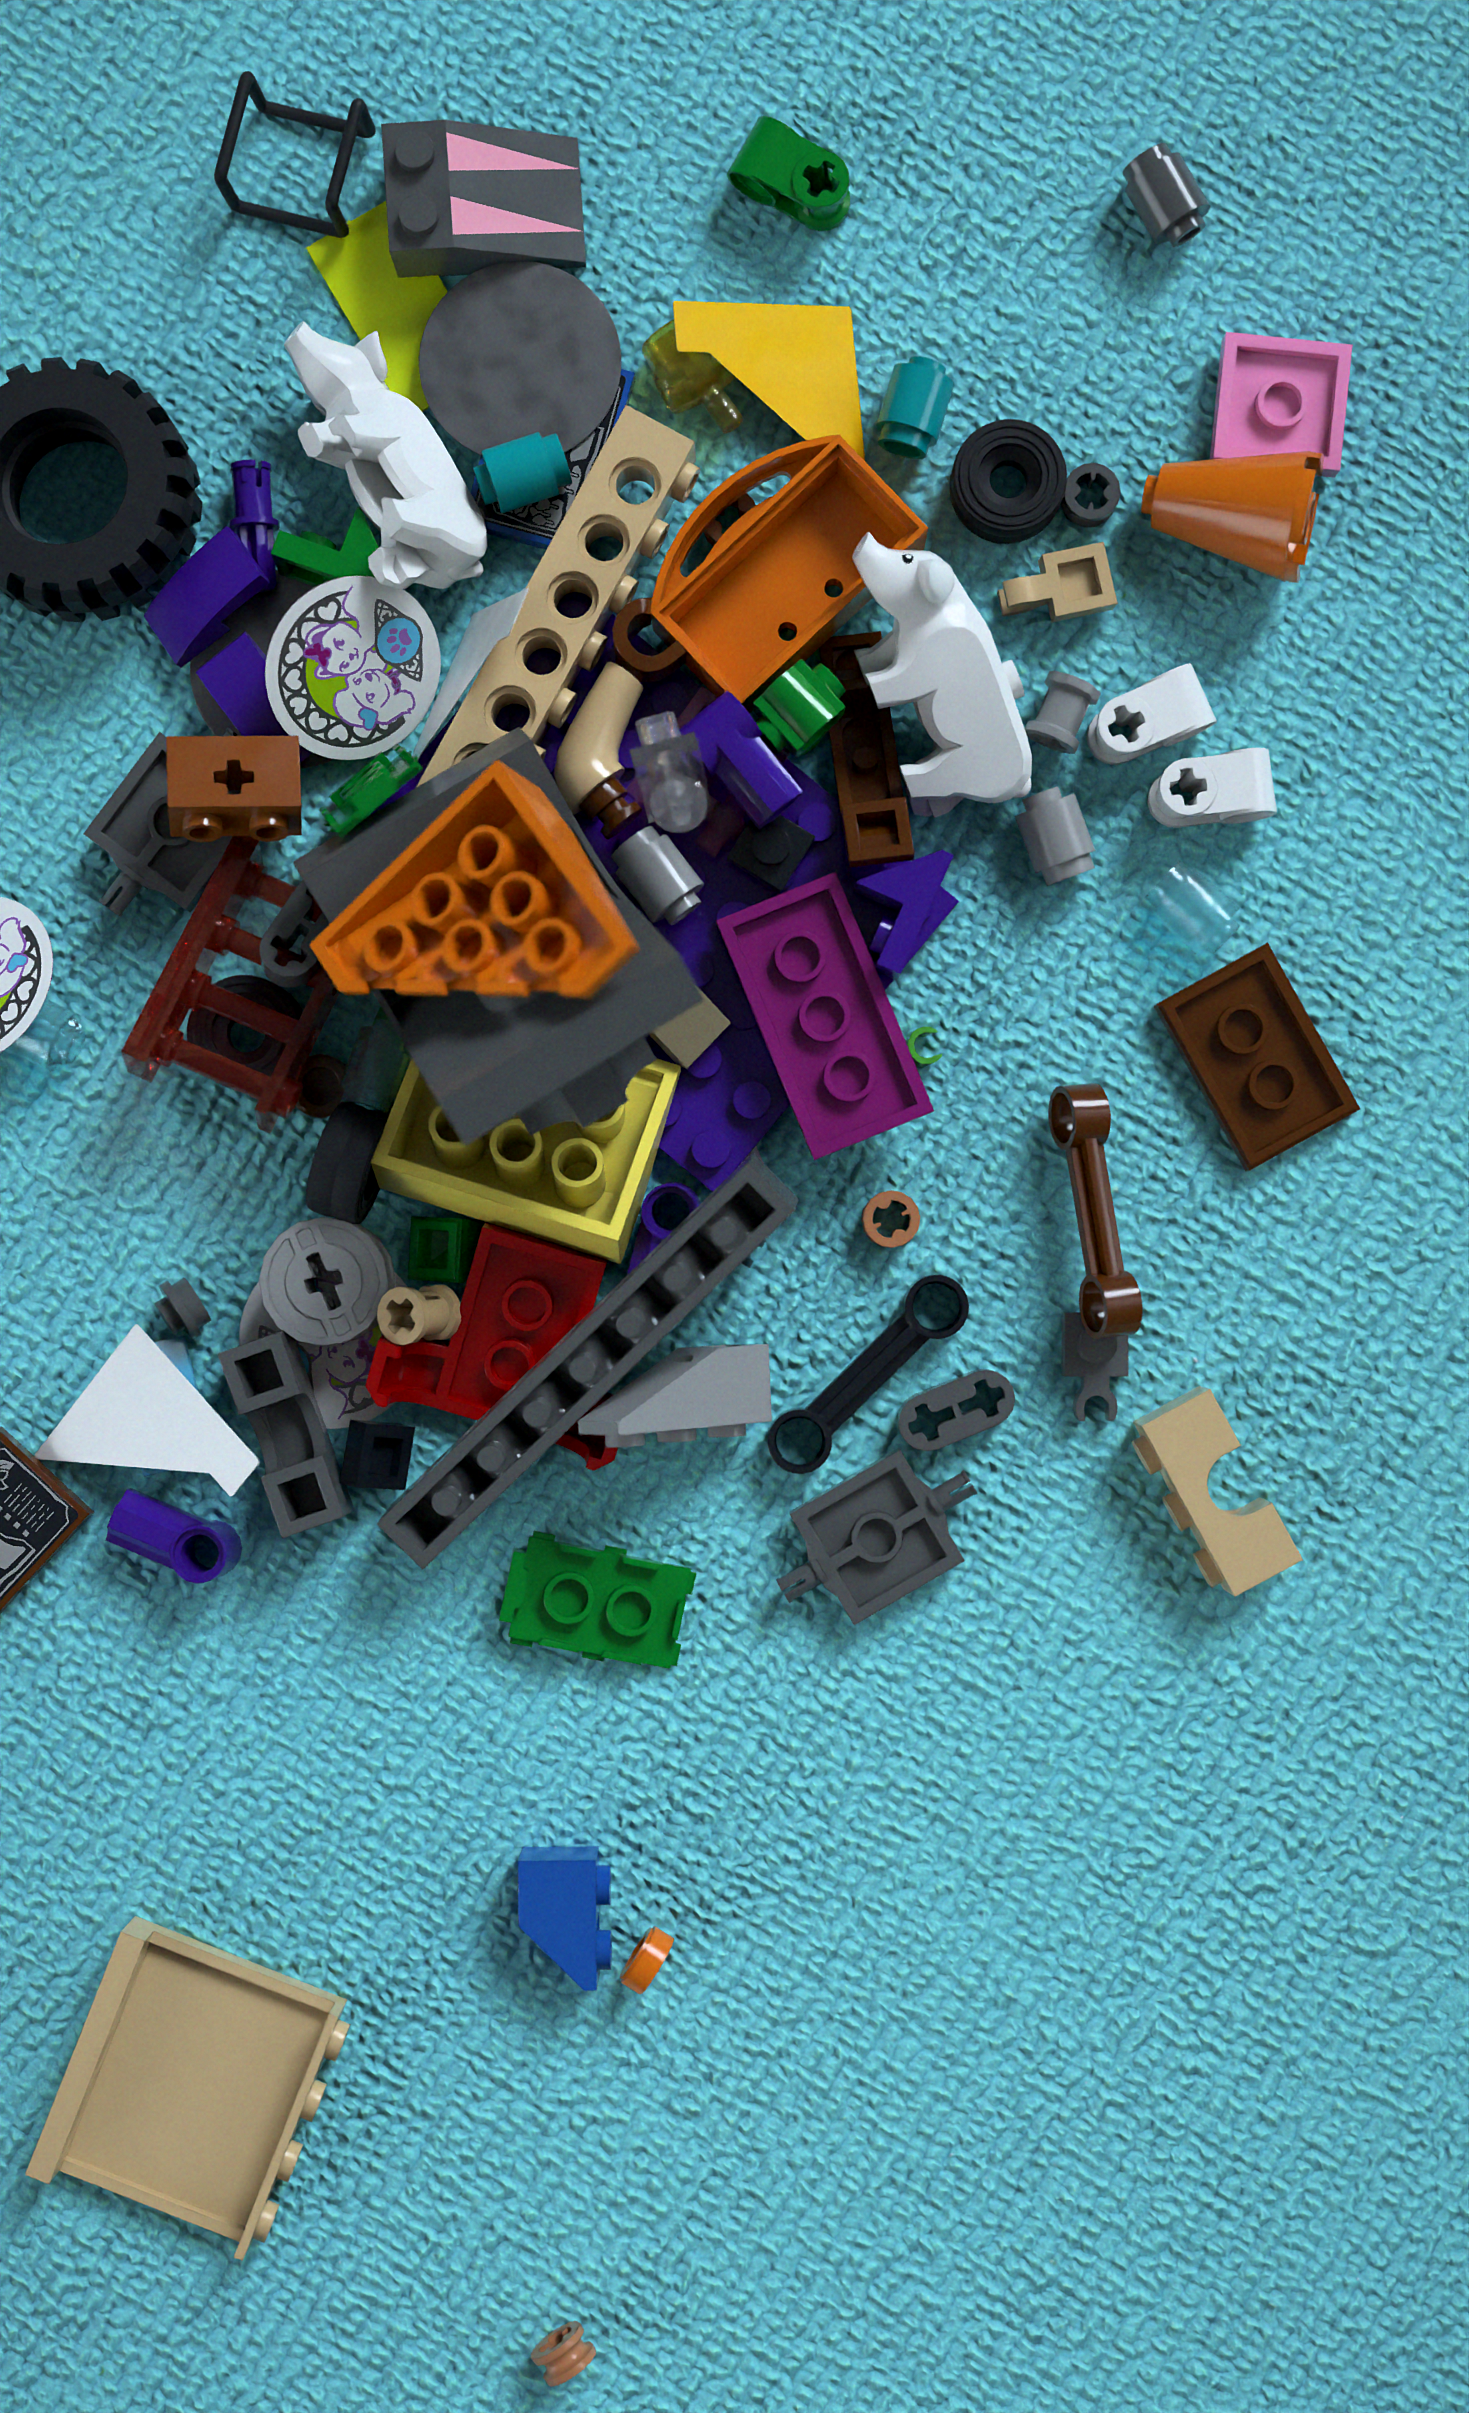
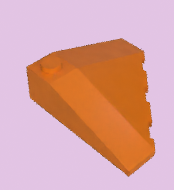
(483, 904)

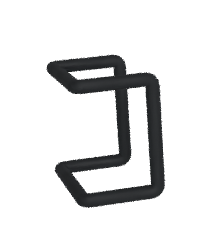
(357, 124)

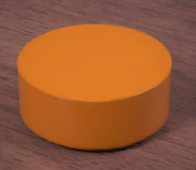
(646, 1959)

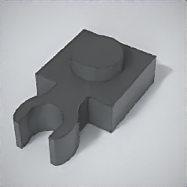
(1093, 1361)

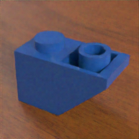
(561, 1908)

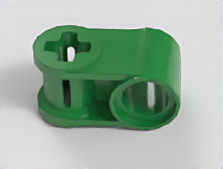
(782, 168)

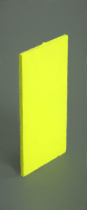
(377, 300)

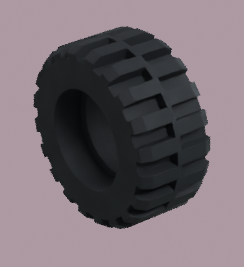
(159, 502)

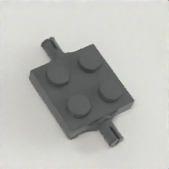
(138, 838)
(876, 1536)

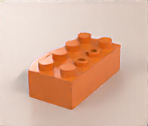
(777, 564)

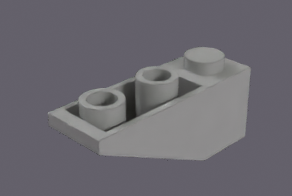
(687, 1391)

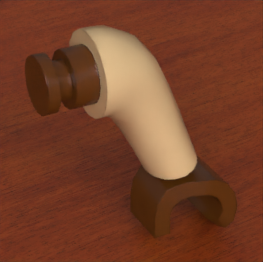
(588, 757)

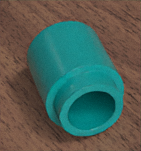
(914, 407)
(522, 471)

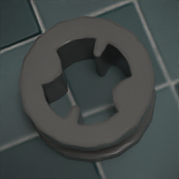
(1103, 477)

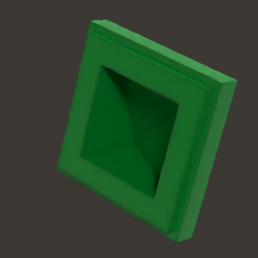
(442, 1248)

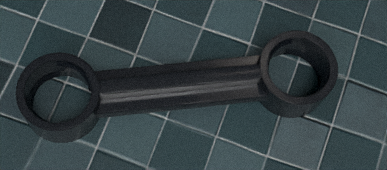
(867, 1373)

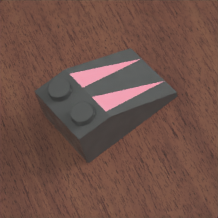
(480, 197)

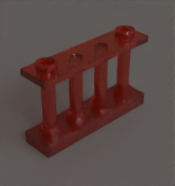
(187, 986)

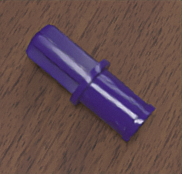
(253, 513)

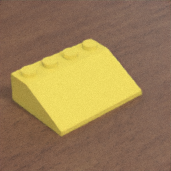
(555, 1185)

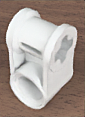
(1157, 712)
(1224, 788)

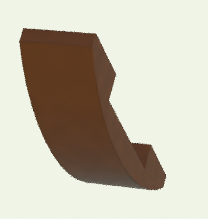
(866, 763)

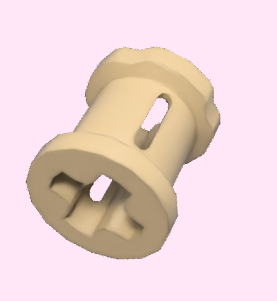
(411, 1314)

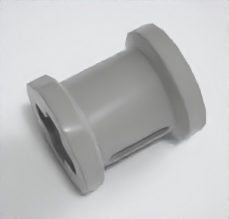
(1062, 712)

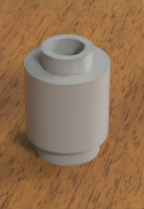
(1055, 835)
(657, 876)

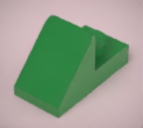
(315, 558)

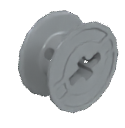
(290, 1273)

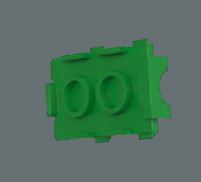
(369, 789)
(595, 1601)

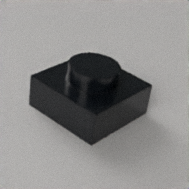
(771, 852)
(377, 1455)

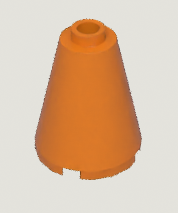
(1240, 508)

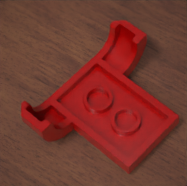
(512, 1312)

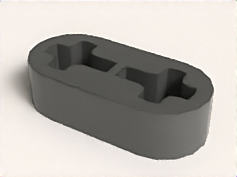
(284, 931)
(961, 1424)

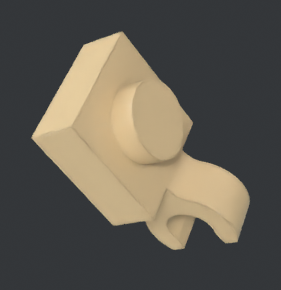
(1070, 582)

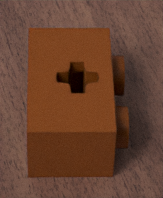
(208, 767)

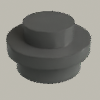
(182, 1308)

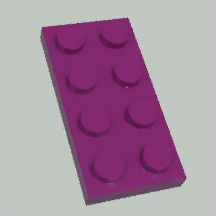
(824, 1016)

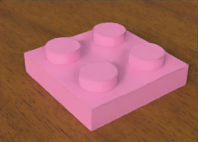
(1281, 398)

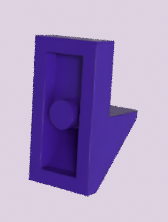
(911, 892)

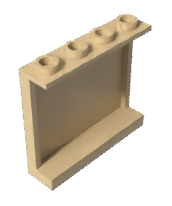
(191, 2082)

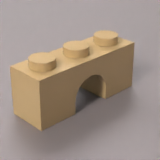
(1237, 1544)

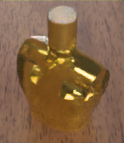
(690, 379)

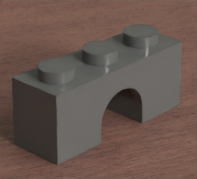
(298, 1456)

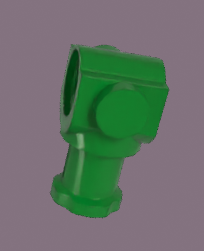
(799, 708)

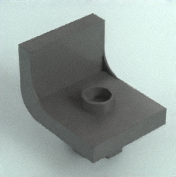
(511, 1055)

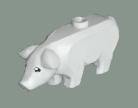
(392, 463)
(952, 674)

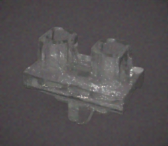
(670, 774)

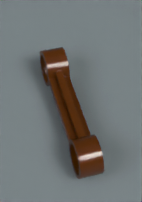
(1108, 1295)

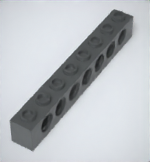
(589, 1360)

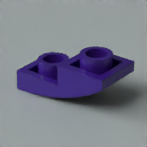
(202, 593)
(239, 687)

